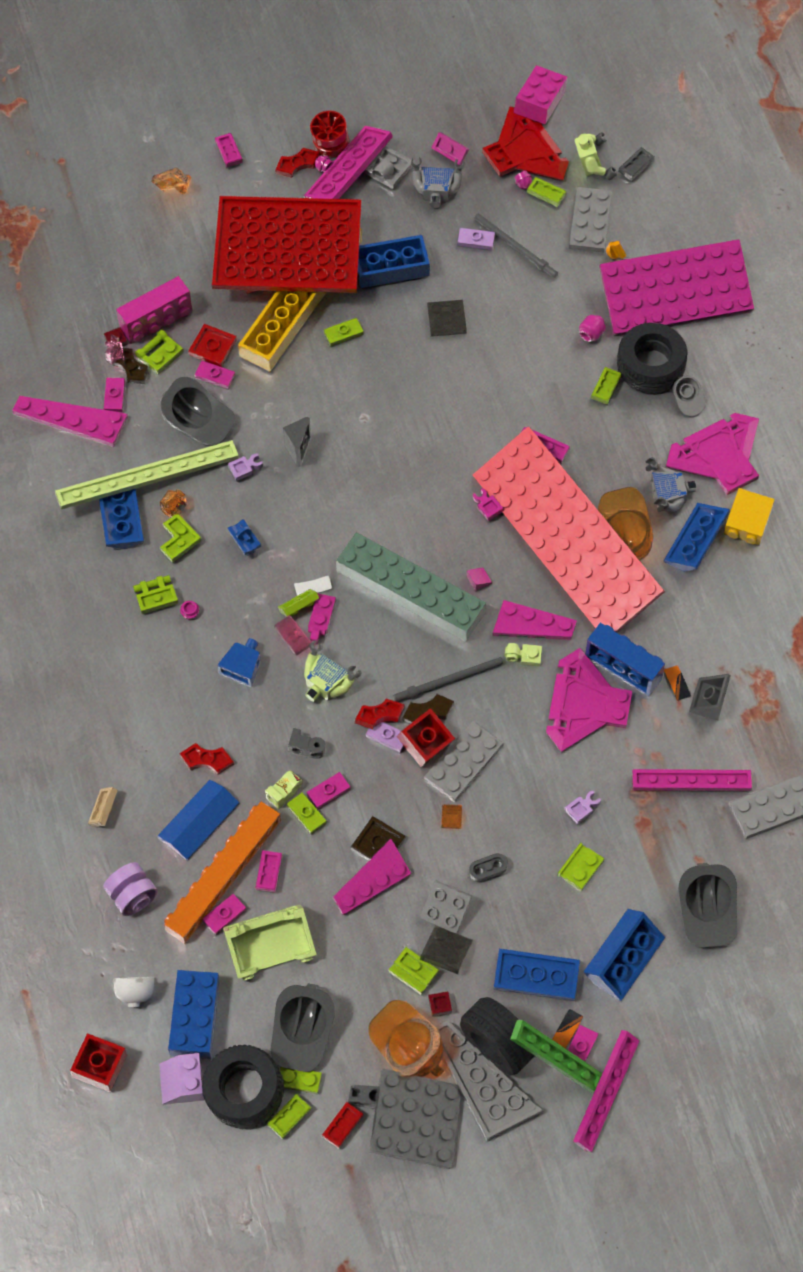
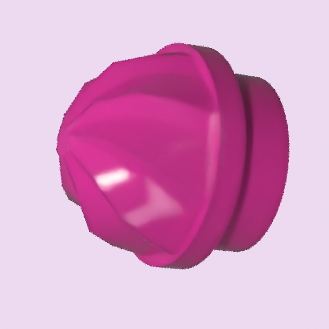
(323, 163)
(523, 180)

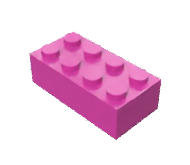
(154, 310)

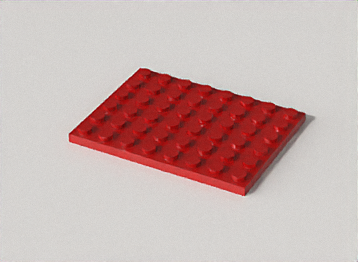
(287, 244)

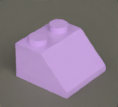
(181, 1079)

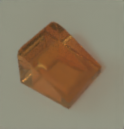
(451, 816)

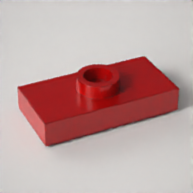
(342, 1125)

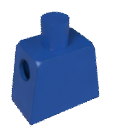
(241, 662)

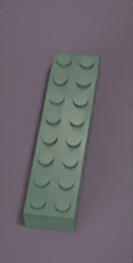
(411, 586)

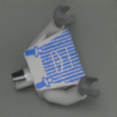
(437, 183)
(668, 487)

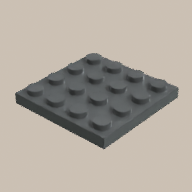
(415, 1119)

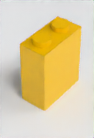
(748, 516)

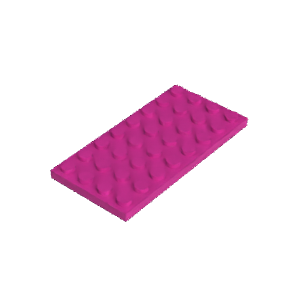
(677, 286)

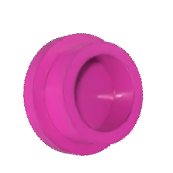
(189, 609)

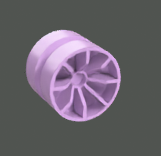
(130, 889)

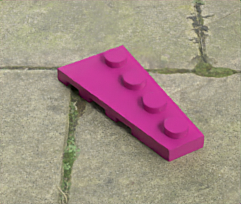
(526, 621)
(376, 875)

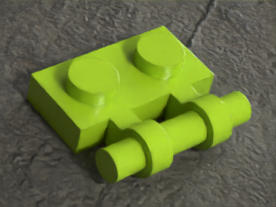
(157, 598)

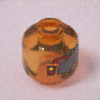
(173, 503)

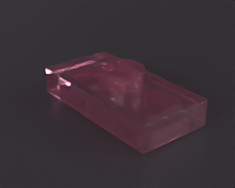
(292, 635)

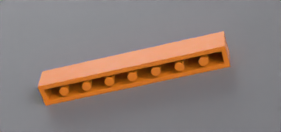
(222, 872)

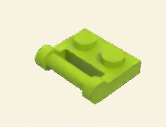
(163, 355)

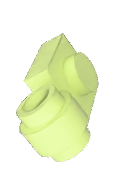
(529, 654)

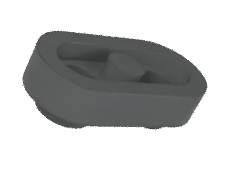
(487, 866)

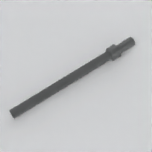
(541, 263)
(413, 691)

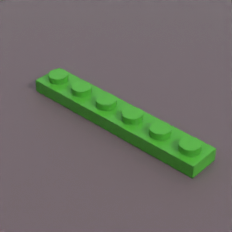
(556, 1056)

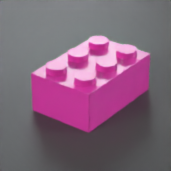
(540, 94)

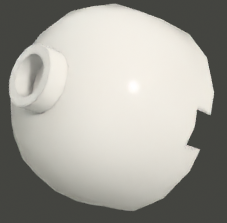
(133, 989)

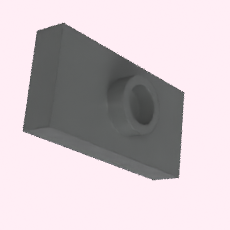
(636, 164)

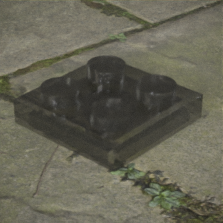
(446, 318)
(446, 949)

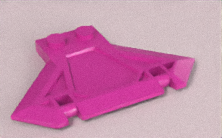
(719, 452)
(584, 702)

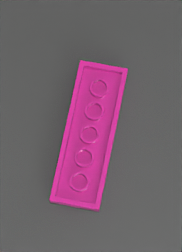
(350, 163)

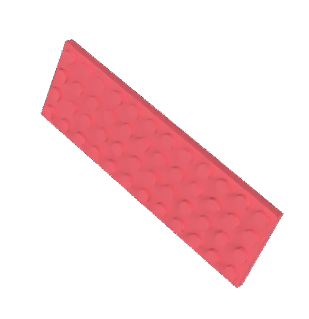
(568, 532)

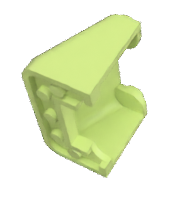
(269, 941)

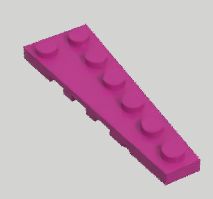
(83, 421)

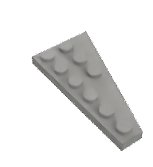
(487, 1090)

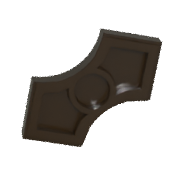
(135, 371)
(439, 704)

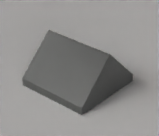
(297, 439)
(710, 696)

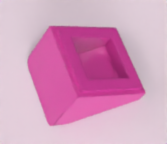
(478, 578)

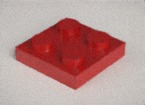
(212, 345)

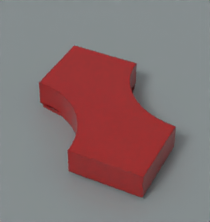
(290, 165)
(372, 715)
(197, 757)

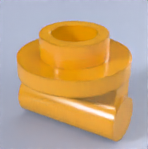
(615, 250)

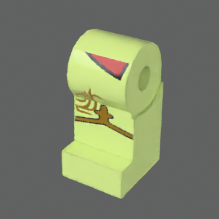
(283, 789)

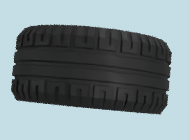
(651, 337)
(489, 1029)
(223, 1067)

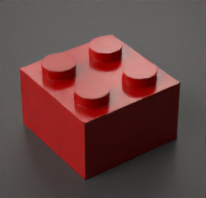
(425, 737)
(98, 1062)

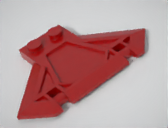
(525, 149)

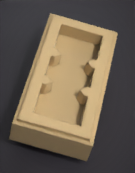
(102, 807)

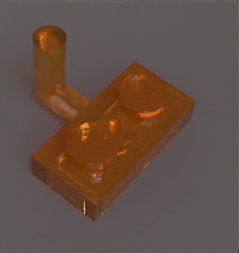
(172, 179)

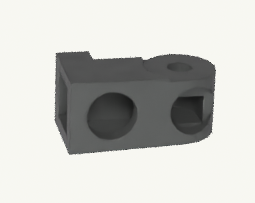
(306, 745)
(363, 1096)

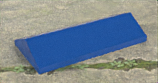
(121, 520)
(696, 537)
(198, 819)

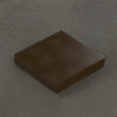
(374, 838)

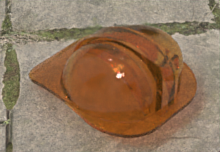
(629, 517)
(407, 1040)

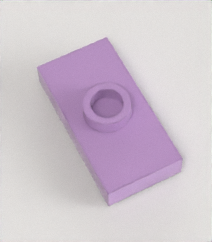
(476, 238)
(386, 736)

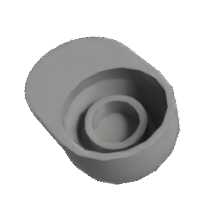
(689, 395)

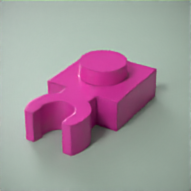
(488, 506)

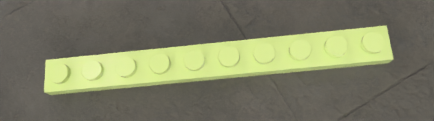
(146, 474)

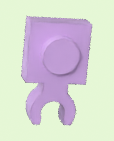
(243, 468)
(581, 809)

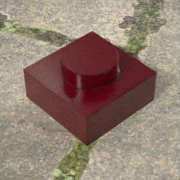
(118, 333)
(440, 1003)

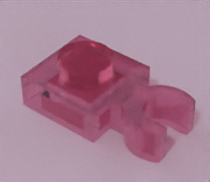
(114, 350)

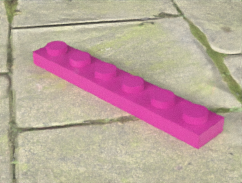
(691, 780)
(606, 1091)

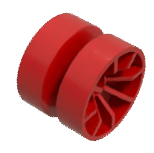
(329, 133)

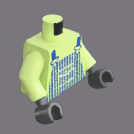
(589, 157)
(326, 676)

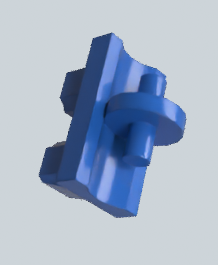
(244, 537)

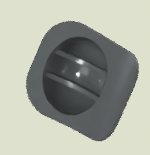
(196, 411)
(709, 904)
(301, 1027)

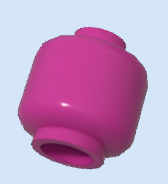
(592, 328)

